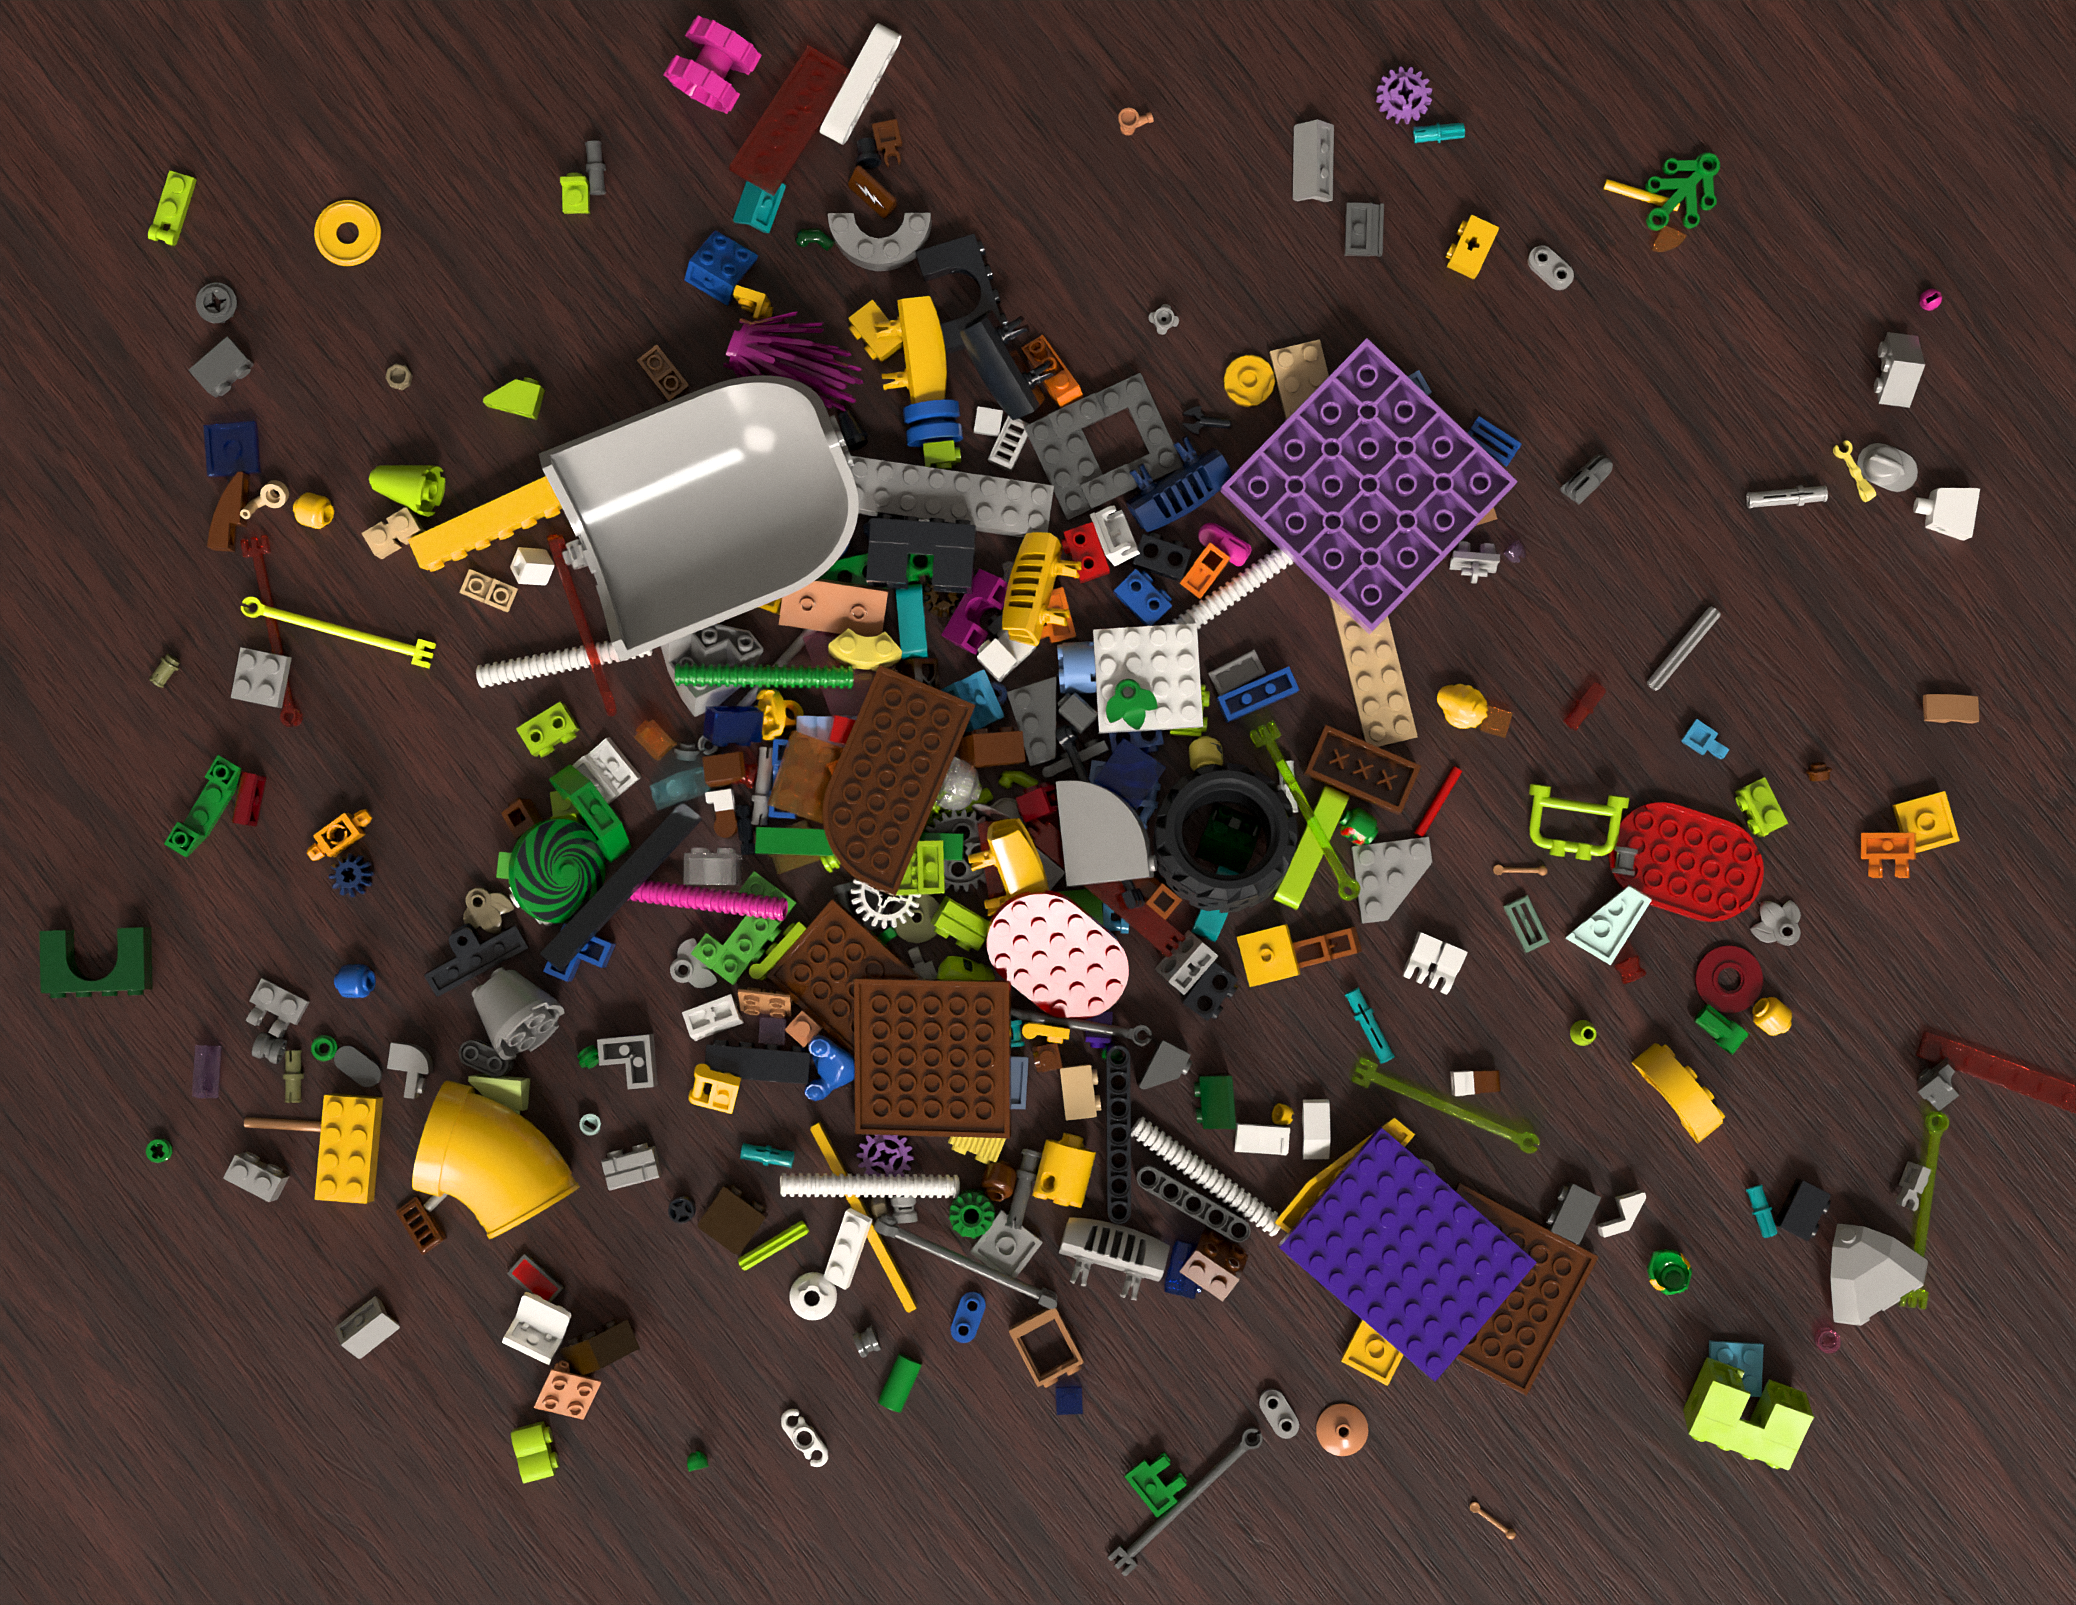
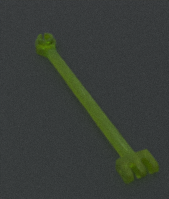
(1268, 740)
(1371, 1075)
(1926, 1201)

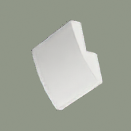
(608, 770)

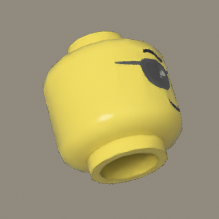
(1205, 752)

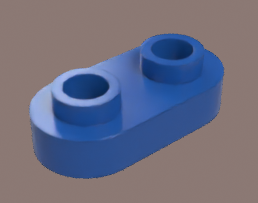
(968, 1317)

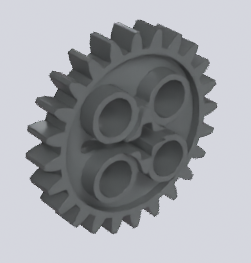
(949, 824)

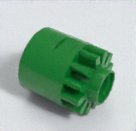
(972, 1227)

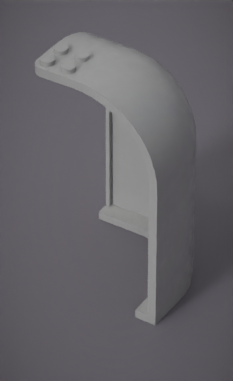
(707, 506)

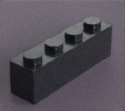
(760, 1063)

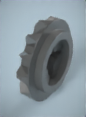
(206, 298)

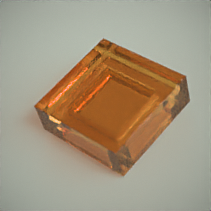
(1496, 722)

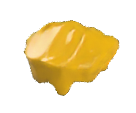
(1462, 705)

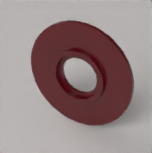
(1750, 975)

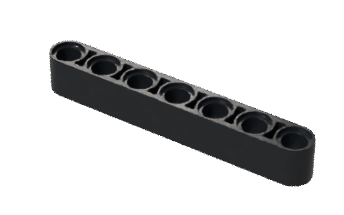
(1122, 1144)

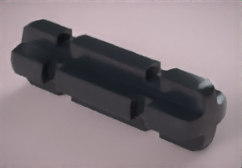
(745, 829)

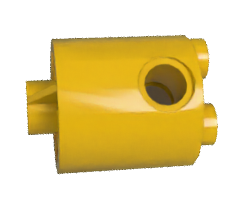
(1064, 1171)

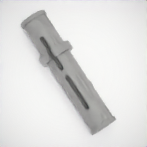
(1787, 496)
(763, 787)

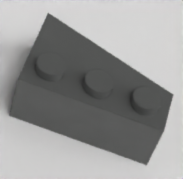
(1036, 716)

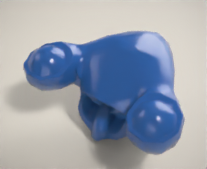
(833, 1065)

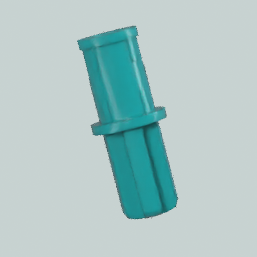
(1438, 132)
(1762, 1211)

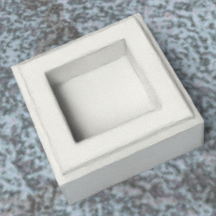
(988, 421)

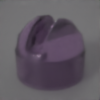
(1514, 550)

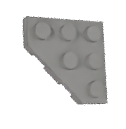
(1388, 874)

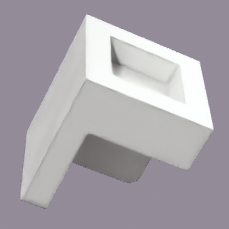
(532, 566)

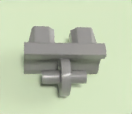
(1474, 563)

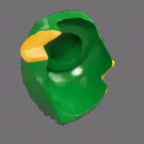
(1669, 1271)

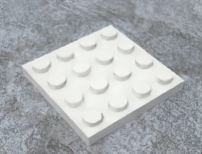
(1160, 661)

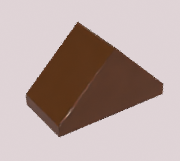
(723, 769)

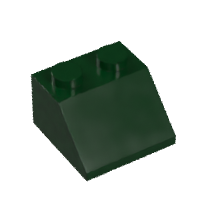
(1216, 1101)

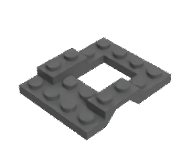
(1070, 461)

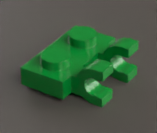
(1151, 1487)

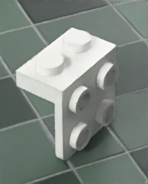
(537, 1328)

